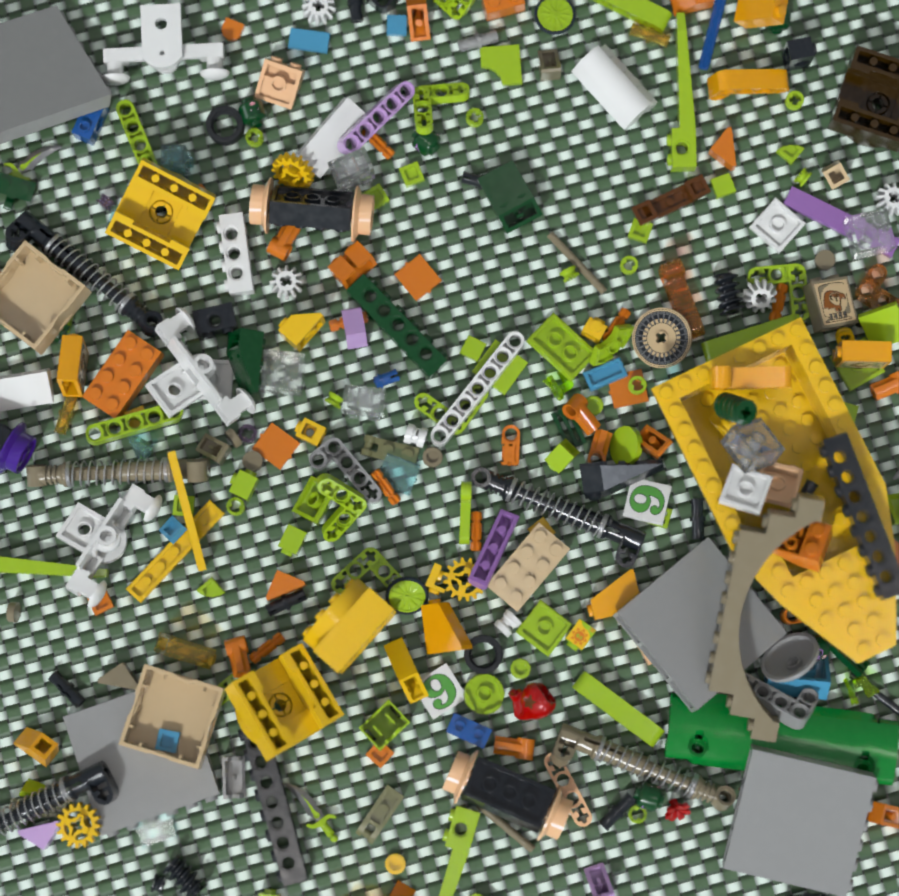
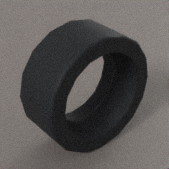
(222, 110)
(498, 654)

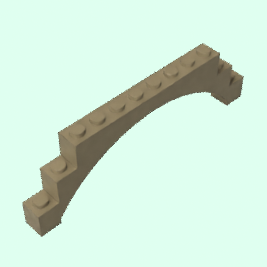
(750, 552)

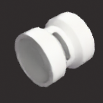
(415, 435)
(507, 623)

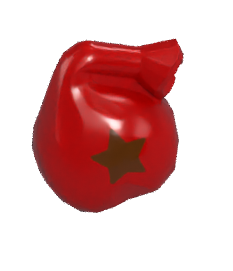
(533, 702)

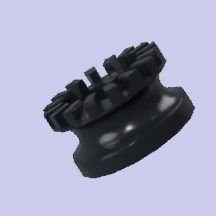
(158, 884)

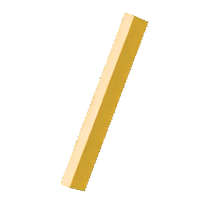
(176, 472)
(173, 553)

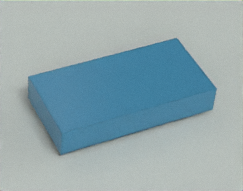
(309, 40)
(605, 374)

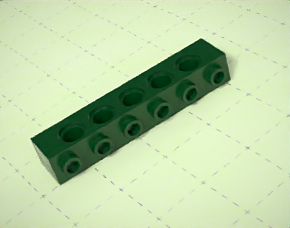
(429, 366)

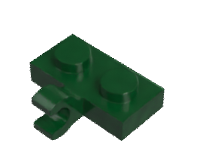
(15, 188)

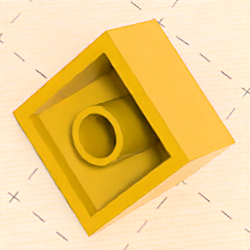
(300, 328)

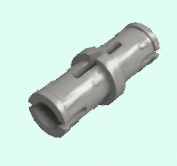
(478, 41)

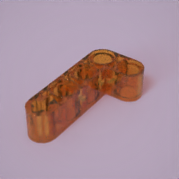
(673, 279)
(874, 287)

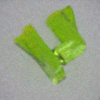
(558, 390)
(862, 681)

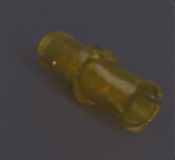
(649, 35)
(65, 415)

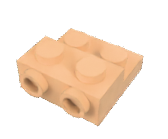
(279, 82)
(784, 483)

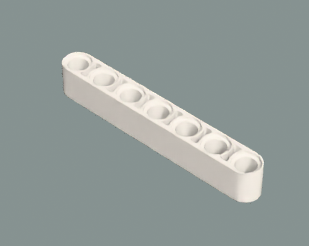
(480, 379)

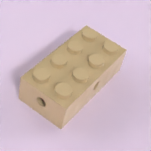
(528, 567)

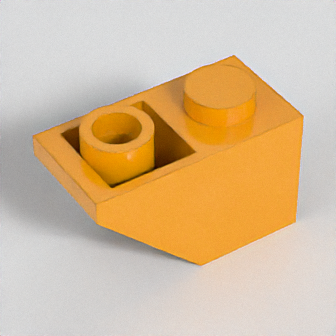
(37, 745)

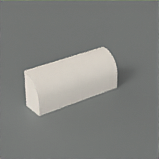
(322, 144)
(26, 389)

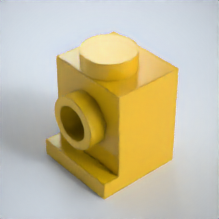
(594, 329)
(319, 432)

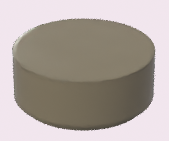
(824, 260)
(233, 438)
(432, 457)
(252, 460)
(13, 612)

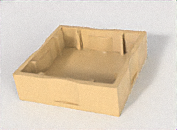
(37, 297)
(176, 705)

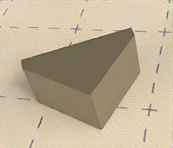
(549, 65)
(214, 449)
(120, 677)

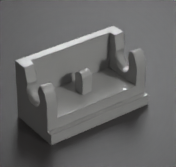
(233, 777)

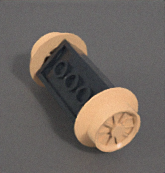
(311, 208)
(508, 795)

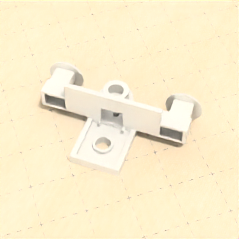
(163, 48)
(192, 376)
(105, 540)

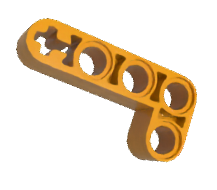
(747, 82)
(749, 377)

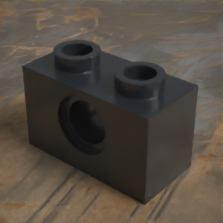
(798, 53)
(204, 316)

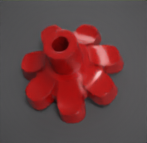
(677, 810)

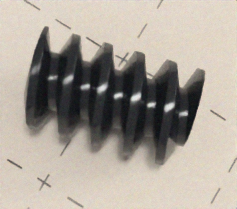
(727, 293)
(184, 877)

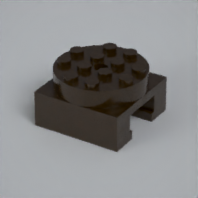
(869, 80)

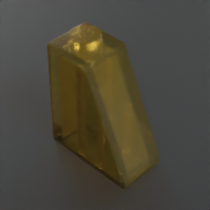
(185, 650)

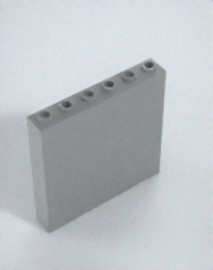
(45, 75)
(678, 616)
(145, 781)
(799, 820)

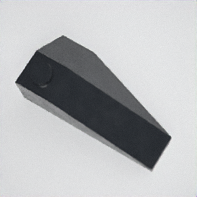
(603, 479)

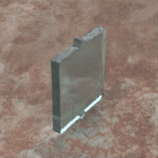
(400, 473)
(156, 831)

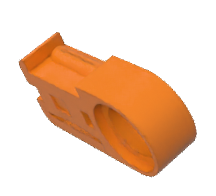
(511, 448)

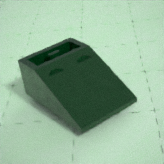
(509, 197)
(245, 357)

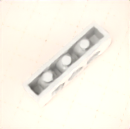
(244, 284)

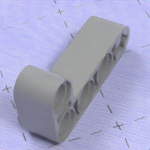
(351, 472)
(790, 706)

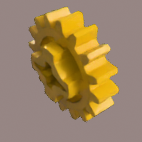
(293, 171)
(462, 588)
(70, 821)

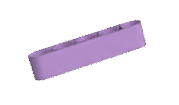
(384, 114)

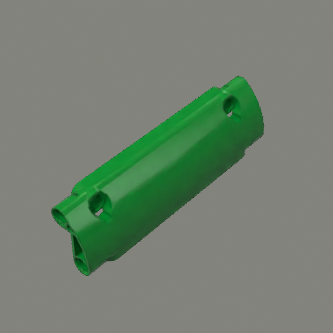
(828, 736)

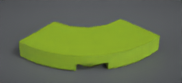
(618, 338)

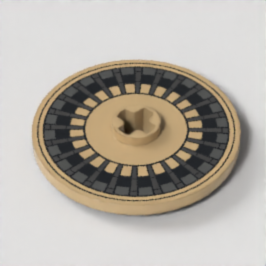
(677, 337)

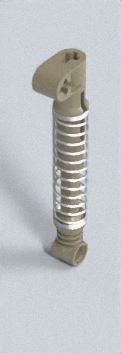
(65, 474)
(603, 750)

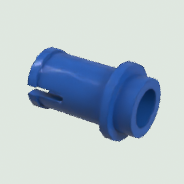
(384, 379)

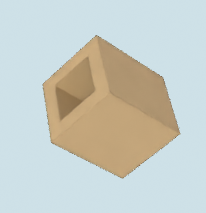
(835, 174)

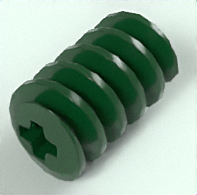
(735, 408)

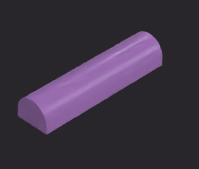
(493, 549)

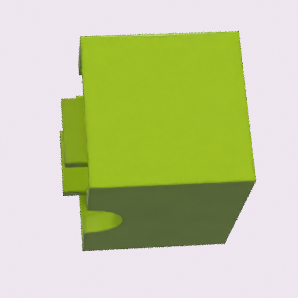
(384, 725)

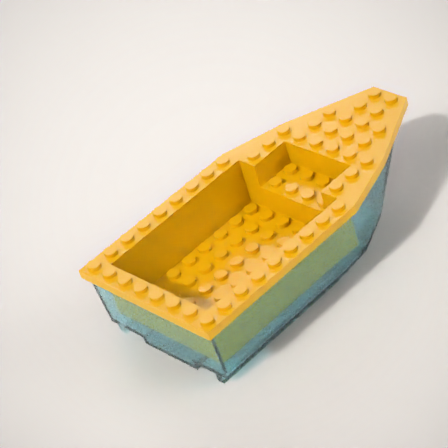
(840, 596)

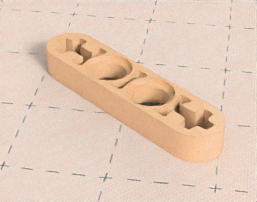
(569, 788)

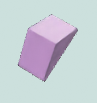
(354, 328)
(41, 835)
(599, 880)

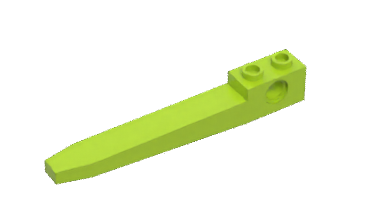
(686, 132)
(25, 566)
(460, 846)

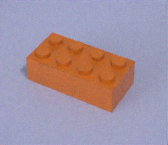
(123, 375)

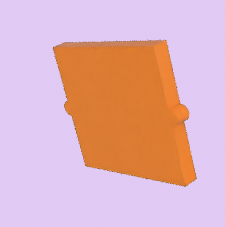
(418, 277)
(622, 396)
(276, 446)

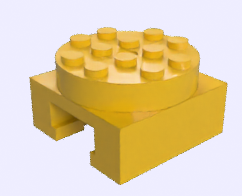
(159, 236)
(348, 625)
(300, 692)

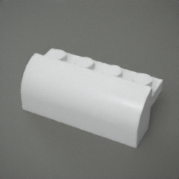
(614, 86)

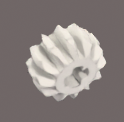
(325, 13)
(885, 196)
(284, 276)
(761, 288)

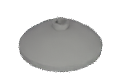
(790, 657)

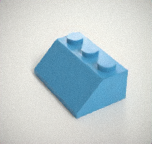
(817, 679)

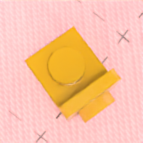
(435, 576)

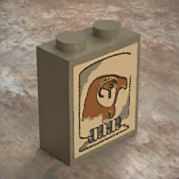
(830, 303)

